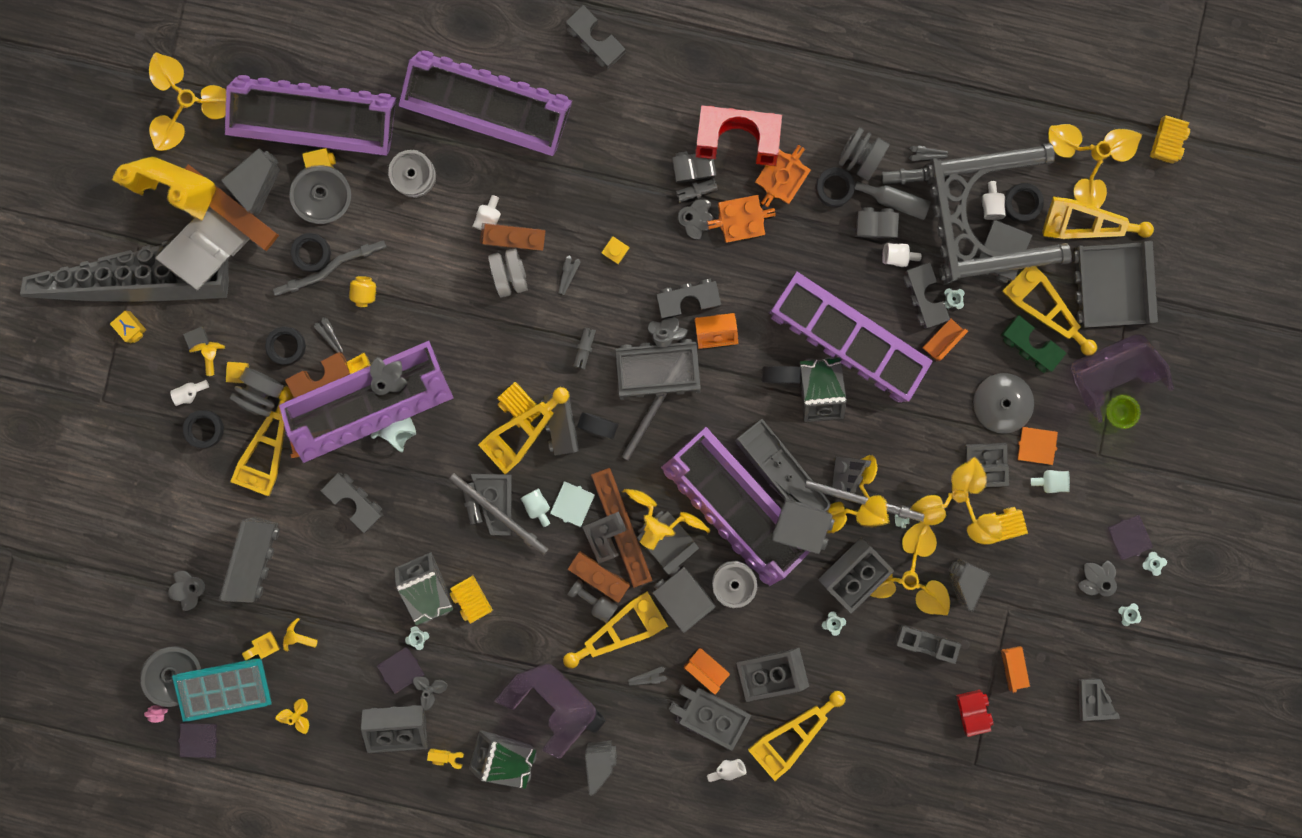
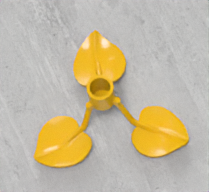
(167, 72)
(1118, 143)
(966, 478)
(870, 514)
(656, 530)
(933, 597)

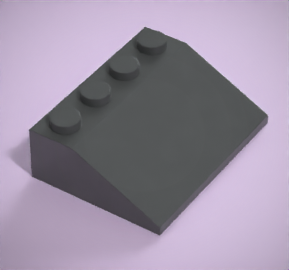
(250, 560)

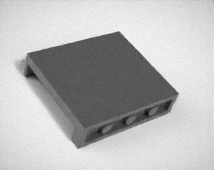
(1115, 284)

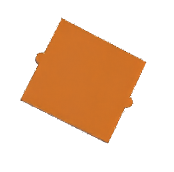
(1037, 445)

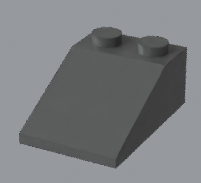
(773, 675)

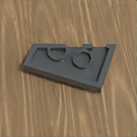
(498, 491)

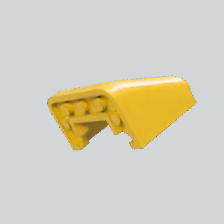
(187, 190)

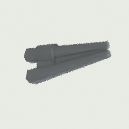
(924, 153)
(568, 273)
(328, 334)
(648, 677)

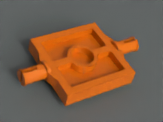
(784, 178)
(741, 218)

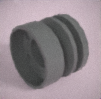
(863, 153)
(256, 392)

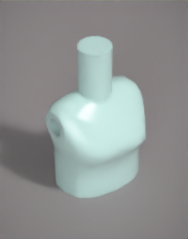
(1053, 481)
(536, 506)

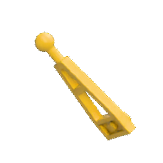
(1060, 212)
(1024, 284)
(500, 452)
(256, 479)
(647, 613)
(767, 755)

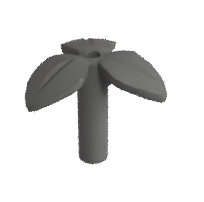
(427, 697)

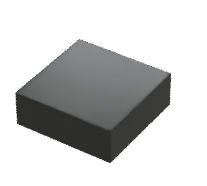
(196, 337)

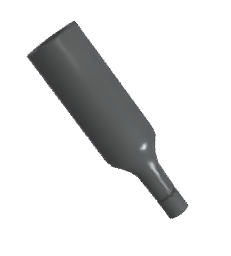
(897, 199)

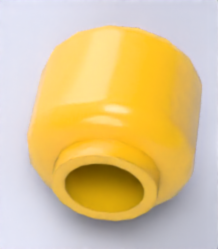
(362, 291)

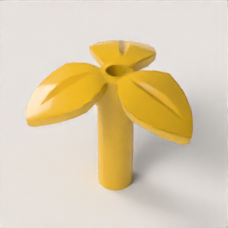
(209, 354)
(291, 637)
(288, 717)

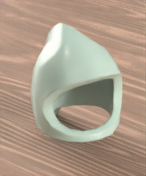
(397, 433)

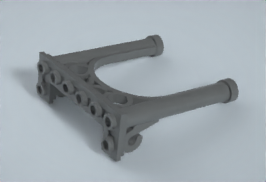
(996, 262)

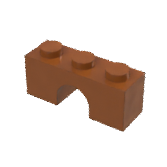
(512, 236)
(335, 369)
(599, 577)

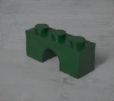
(1018, 334)

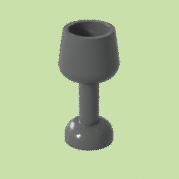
(602, 608)

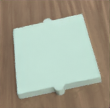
(572, 504)

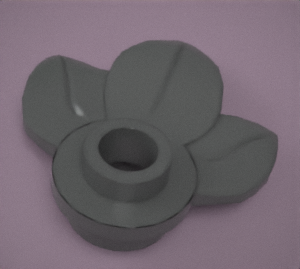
(699, 218)
(666, 331)
(388, 374)
(1096, 577)
(184, 591)

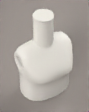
(993, 203)
(487, 214)
(899, 254)
(187, 392)
(728, 770)

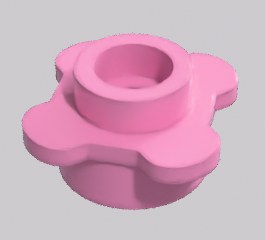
(155, 713)

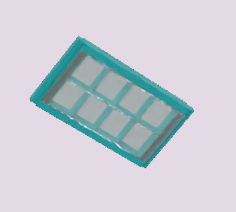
(222, 689)

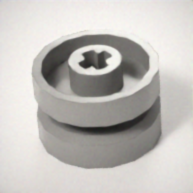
(402, 166)
(512, 272)
(731, 572)

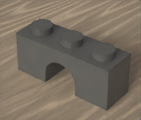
(606, 51)
(705, 293)
(929, 313)
(366, 513)
(927, 643)

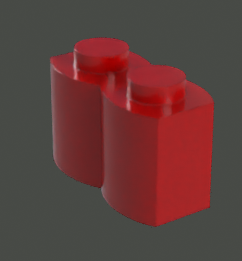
(974, 712)

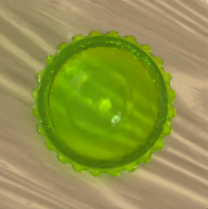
(1123, 411)

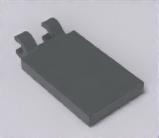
(711, 716)

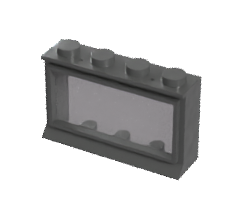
(657, 369)

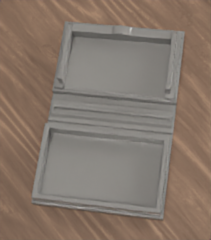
(202, 248)

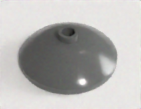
(320, 206)
(990, 408)
(161, 688)

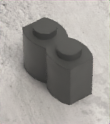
(692, 168)
(877, 224)

